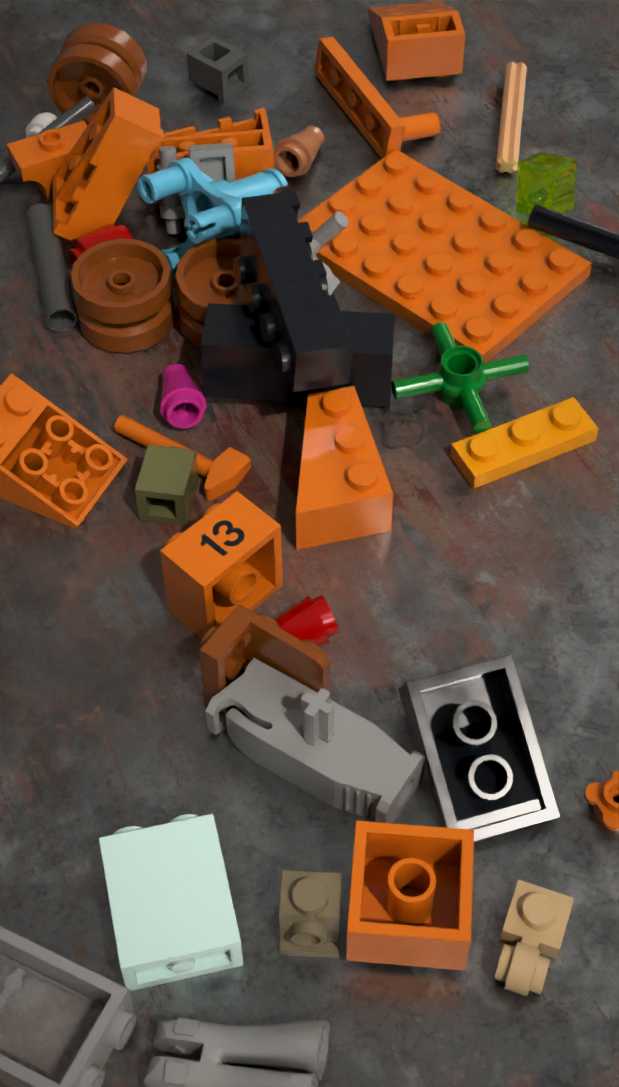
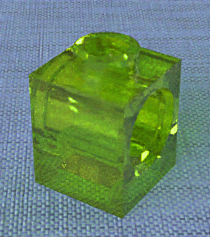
(554, 172)

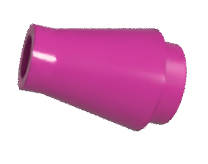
(181, 399)

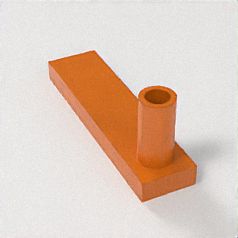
(365, 104)

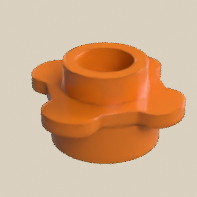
(601, 798)

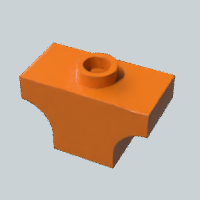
(42, 154)

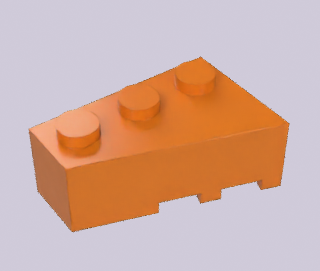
(249, 138)
(104, 165)
(341, 474)

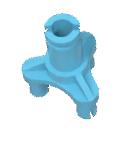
(209, 205)

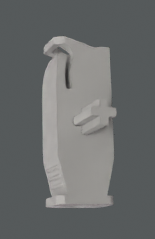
(316, 743)

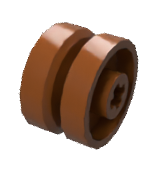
(93, 63)
(203, 278)
(123, 295)

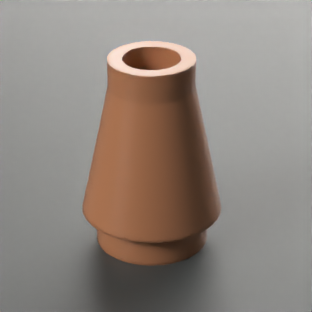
(297, 152)

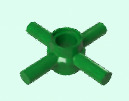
(460, 377)

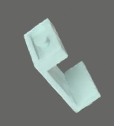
(170, 901)

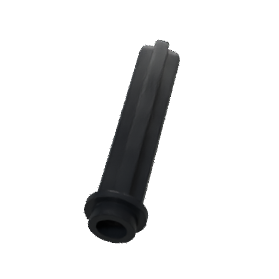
(574, 230)

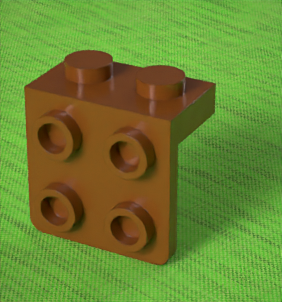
(248, 635)

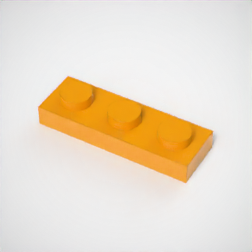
(523, 442)

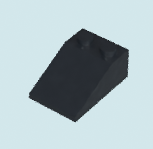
(479, 748)

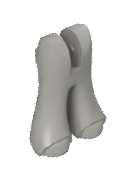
(287, 1046)

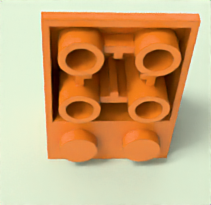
(418, 39)
(49, 457)

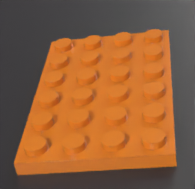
(444, 255)

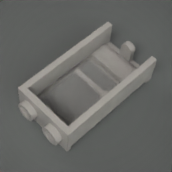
(56, 1018)

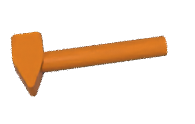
(221, 474)

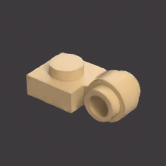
(535, 927)

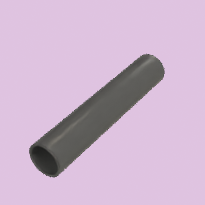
(51, 269)

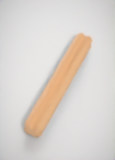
(511, 118)

